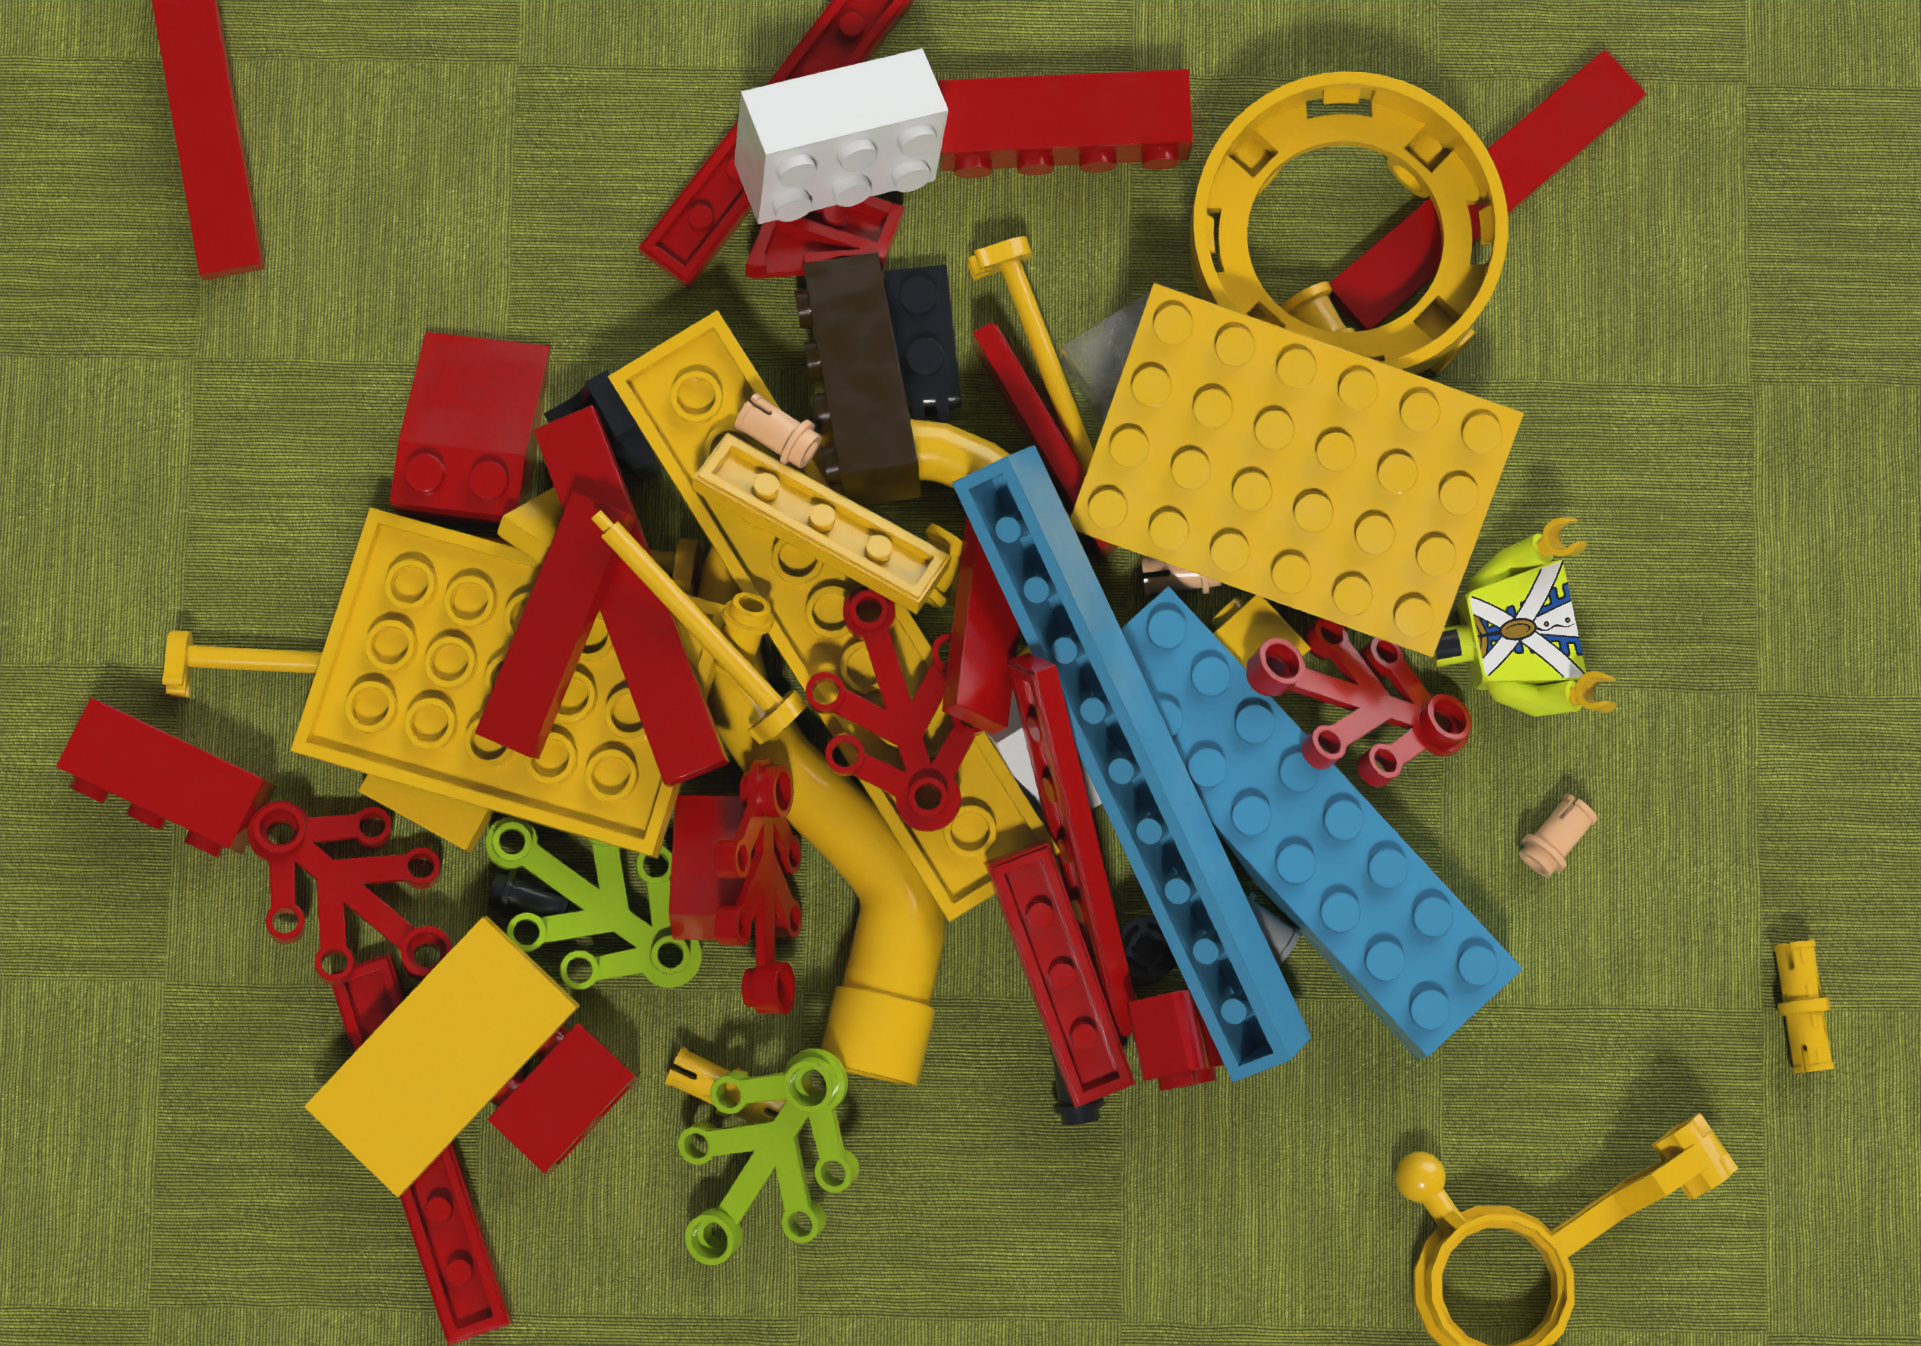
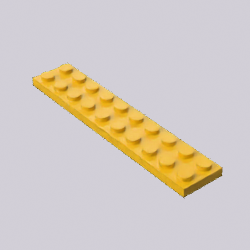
(684, 405)

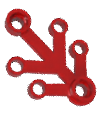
(1433, 722)
(899, 723)
(767, 800)
(342, 883)

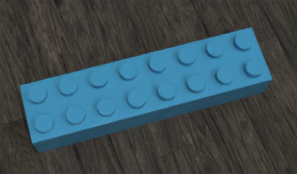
(1316, 839)

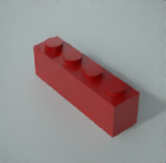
(1066, 122)

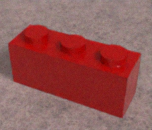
(163, 779)

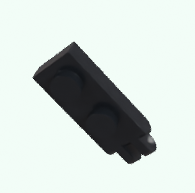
(924, 339)

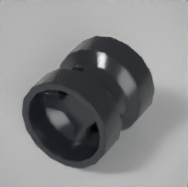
(1141, 953)

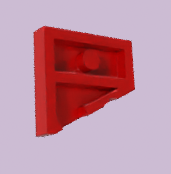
(823, 236)

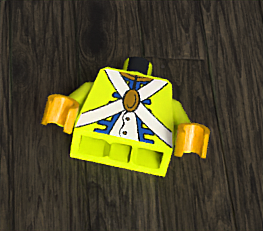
(1523, 630)

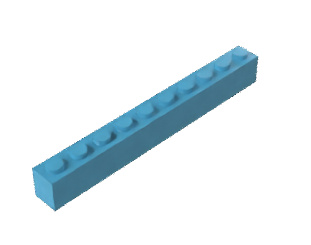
(1134, 764)

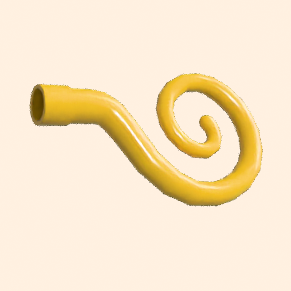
(883, 1008)

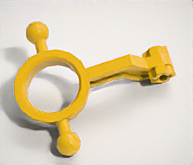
(1689, 1160)

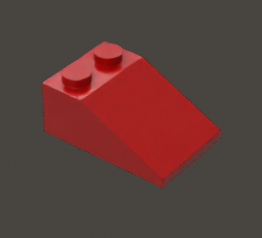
(469, 430)

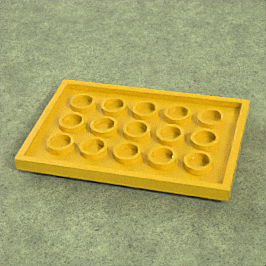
(1294, 469)
(416, 664)

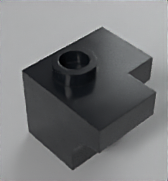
(623, 433)

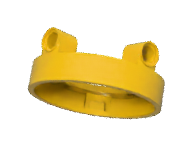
(1426, 152)

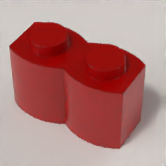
(1173, 1041)

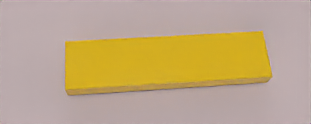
(821, 523)

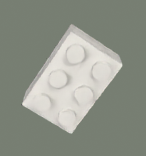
(840, 136)

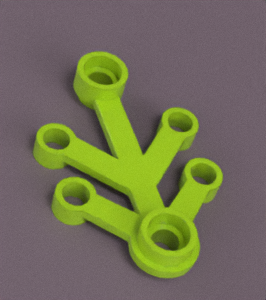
(602, 911)
(774, 1148)

